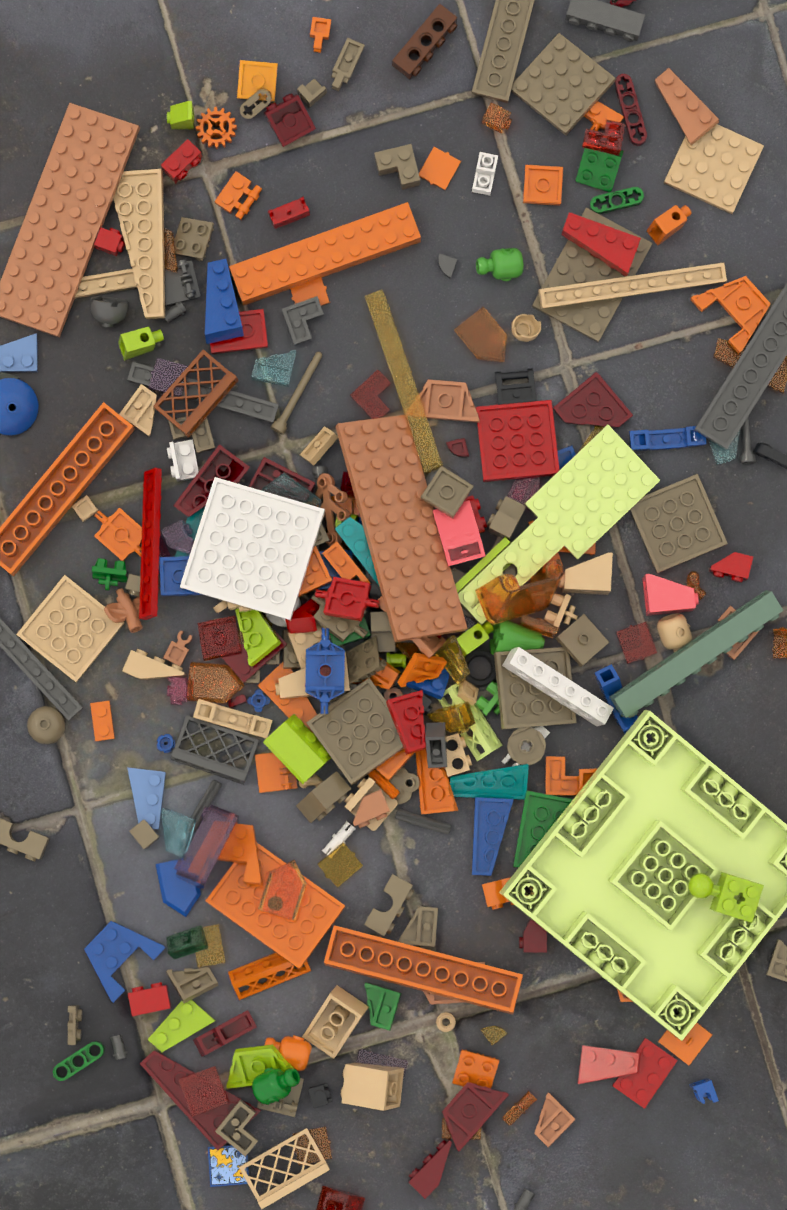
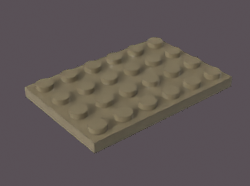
(579, 266)

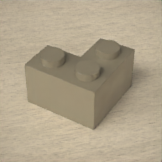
(401, 161)
(506, 518)
(381, 628)
(322, 798)
(234, 1130)

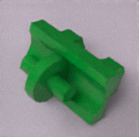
(109, 576)

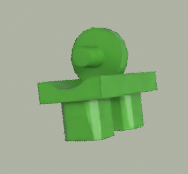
(485, 705)

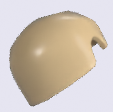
(525, 327)

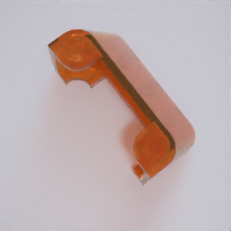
(506, 600)

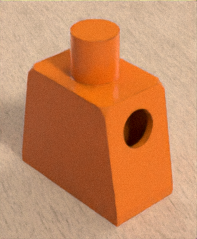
(668, 223)

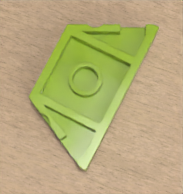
(252, 1062)

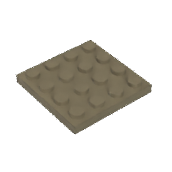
(562, 84)
(677, 523)
(525, 705)
(358, 731)

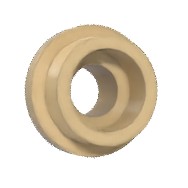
(445, 1028)

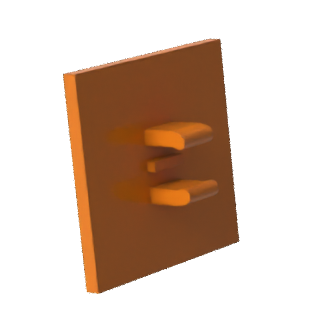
(689, 1046)

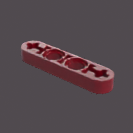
(632, 109)

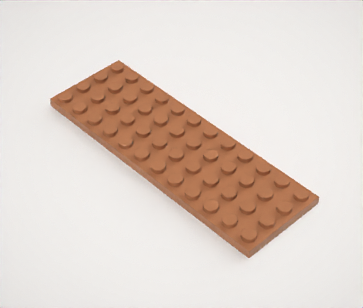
(65, 219)
(400, 528)

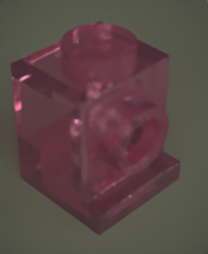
(177, 690)

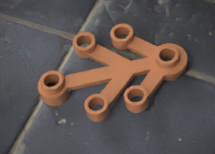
(326, 485)

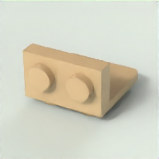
(365, 788)

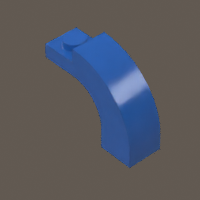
(609, 684)

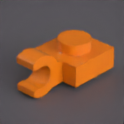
(320, 30)

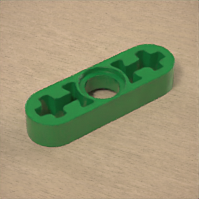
(631, 202)

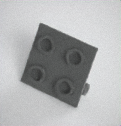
(181, 285)

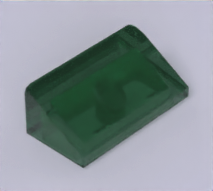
(186, 942)

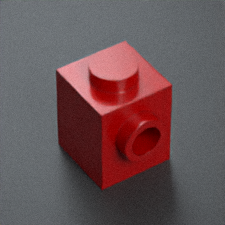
(109, 241)

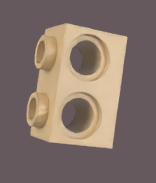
(457, 754)

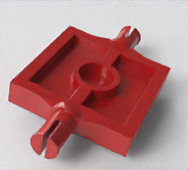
(347, 598)

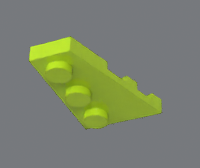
(257, 635)

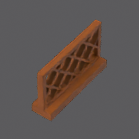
(208, 404)

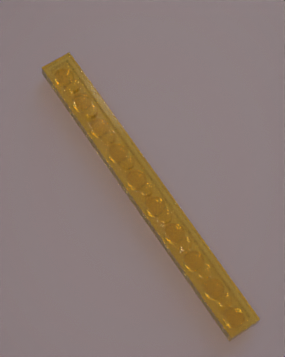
(403, 381)

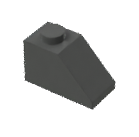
(436, 744)

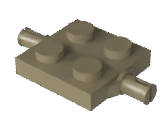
(338, 626)

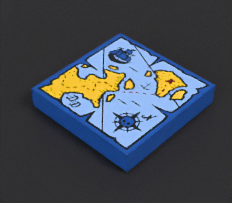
(225, 1166)

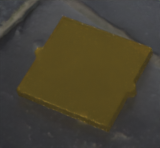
(340, 864)

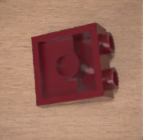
(289, 119)

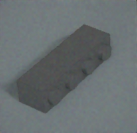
(606, 18)

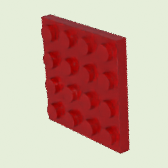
(517, 441)

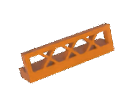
(263, 968)

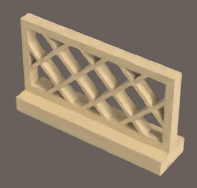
(294, 1182)

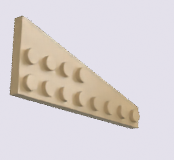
(142, 225)

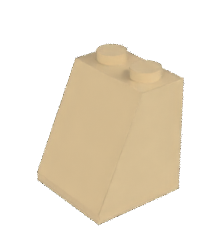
(589, 577)
(372, 1086)

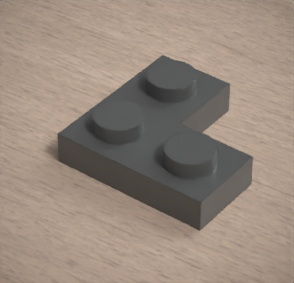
(298, 314)

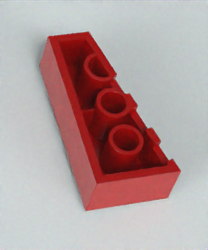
(603, 242)

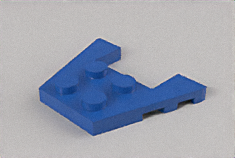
(112, 949)

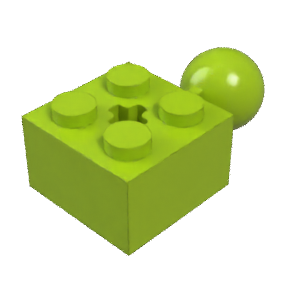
(728, 886)

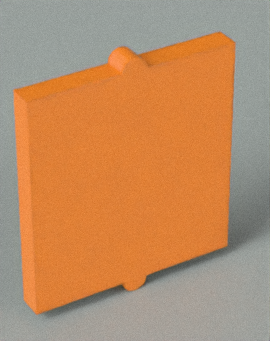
(439, 168)
(310, 290)

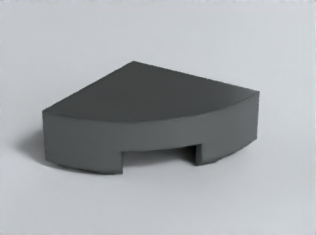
(447, 264)

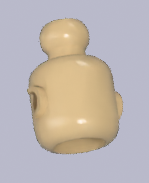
(674, 631)

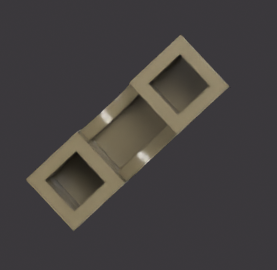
(32, 846)
(382, 921)

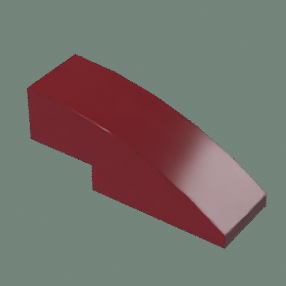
(224, 1033)

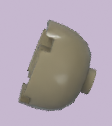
(46, 725)

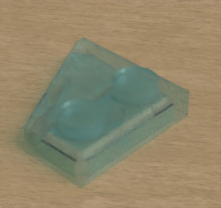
(177, 831)

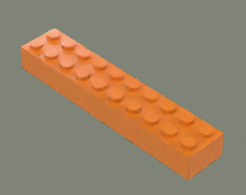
(325, 253)
(61, 486)
(423, 969)

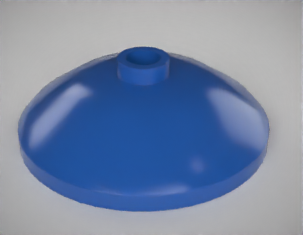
(26, 406)

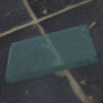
(289, 488)

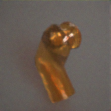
(693, 582)

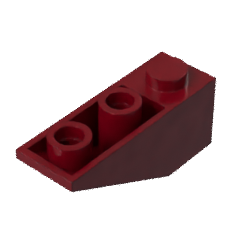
(429, 1175)

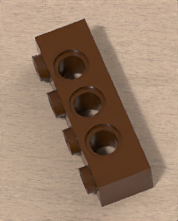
(440, 16)

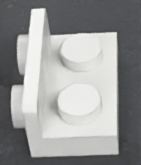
(184, 460)

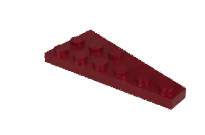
(167, 1075)

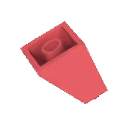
(667, 596)

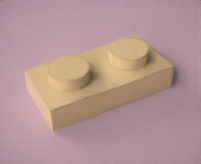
(319, 446)

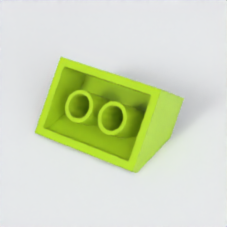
(297, 748)

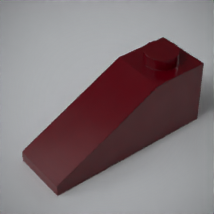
(533, 938)

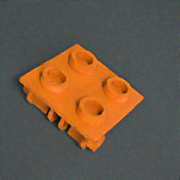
(273, 774)
(475, 1069)

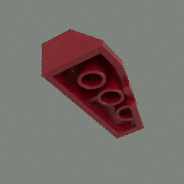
(221, 465)

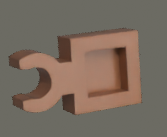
(177, 652)

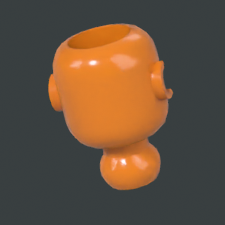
(293, 1049)

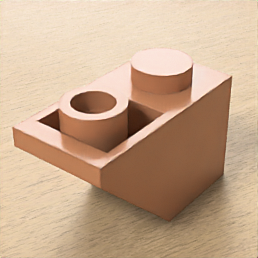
(371, 807)

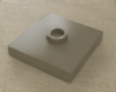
(446, 492)
(582, 640)

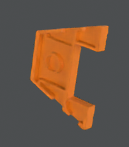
(742, 303)
(242, 848)

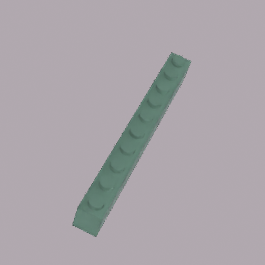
(696, 654)

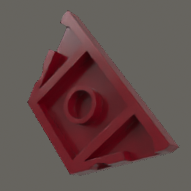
(470, 1111)

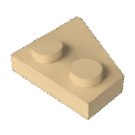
(140, 410)

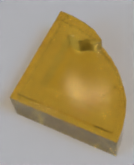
(493, 1033)

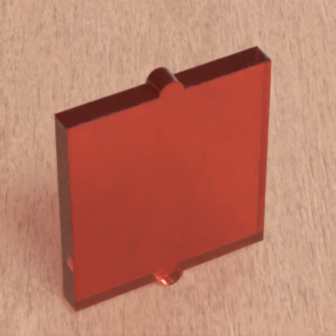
(636, 642)

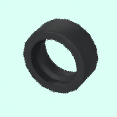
(481, 653)

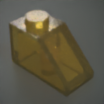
(456, 717)

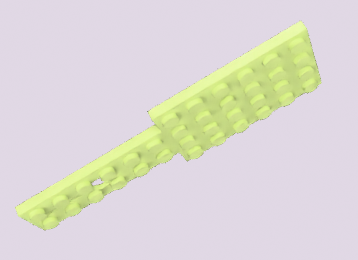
(571, 511)

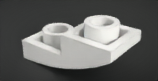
(485, 173)

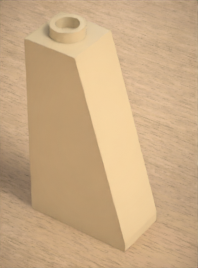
(294, 684)

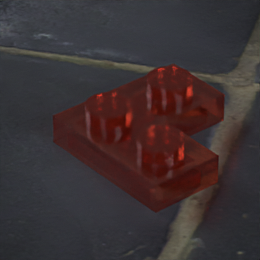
(606, 142)
(367, 395)

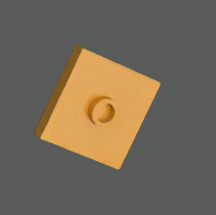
(257, 76)

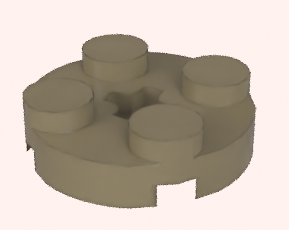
(531, 736)

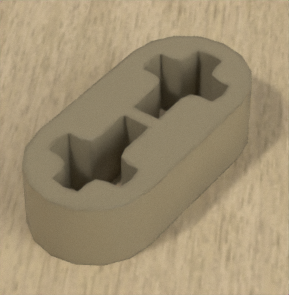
(258, 107)

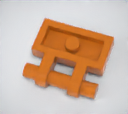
(233, 192)

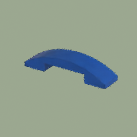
(665, 439)

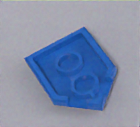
(174, 891)

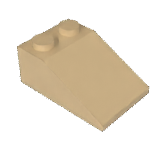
(335, 1021)

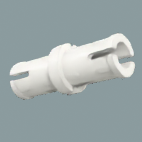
(339, 838)

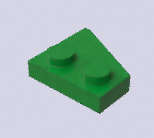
(382, 1005)

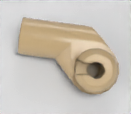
(313, 781)

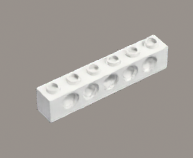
(557, 686)

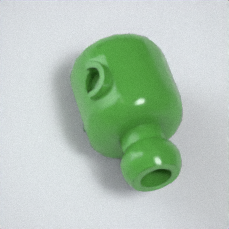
(502, 264)

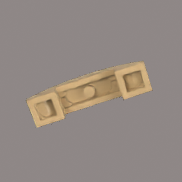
(232, 719)

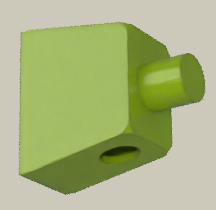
(131, 343)
(467, 640)

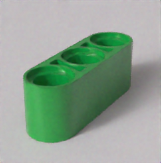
(69, 1063)

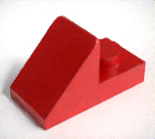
(303, 618)

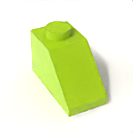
(181, 116)

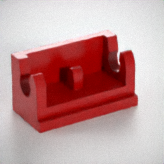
(289, 213)

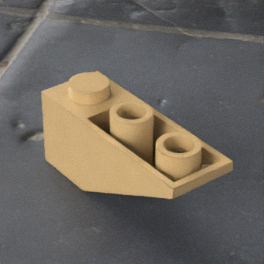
(145, 668)

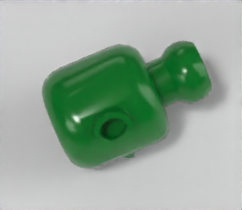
(274, 1084)

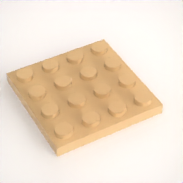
(715, 167)
(69, 629)

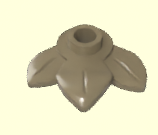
(400, 780)

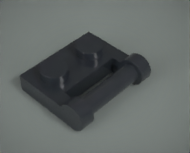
(515, 392)

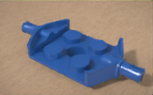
(325, 687)

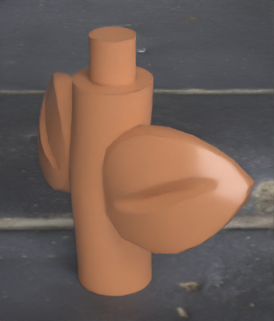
(125, 610)

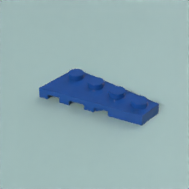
(489, 826)

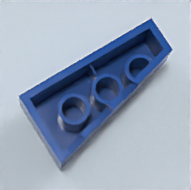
(222, 312)

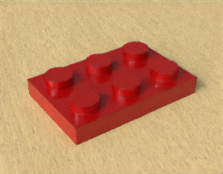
(254, 334)
(653, 1070)

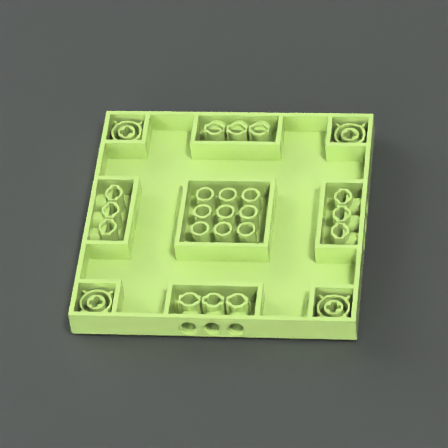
(620, 868)

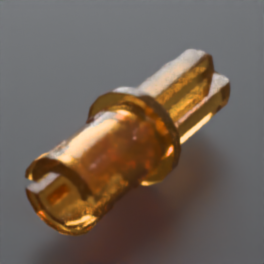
(519, 1108)

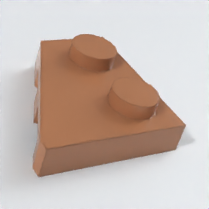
(552, 1121)

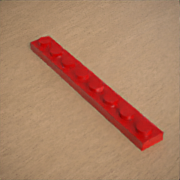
(150, 544)

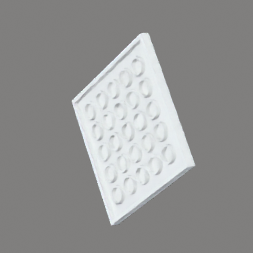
(252, 548)

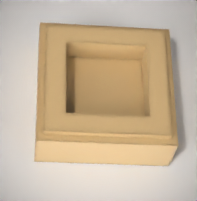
(85, 508)
(468, 692)

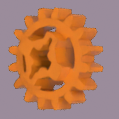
(221, 122)

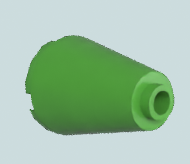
(512, 635)

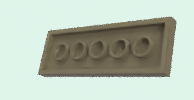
(502, 49)

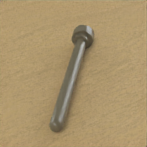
(280, 424)

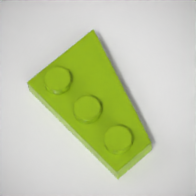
(180, 1024)

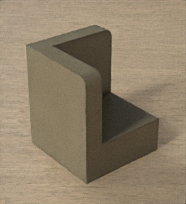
(311, 92)
(144, 834)

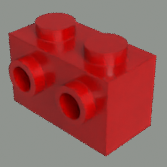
(181, 161)
(149, 1000)

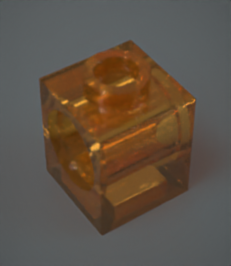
(497, 118)

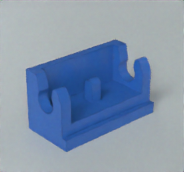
(704, 1088)

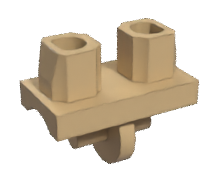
(562, 602)

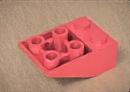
(459, 535)

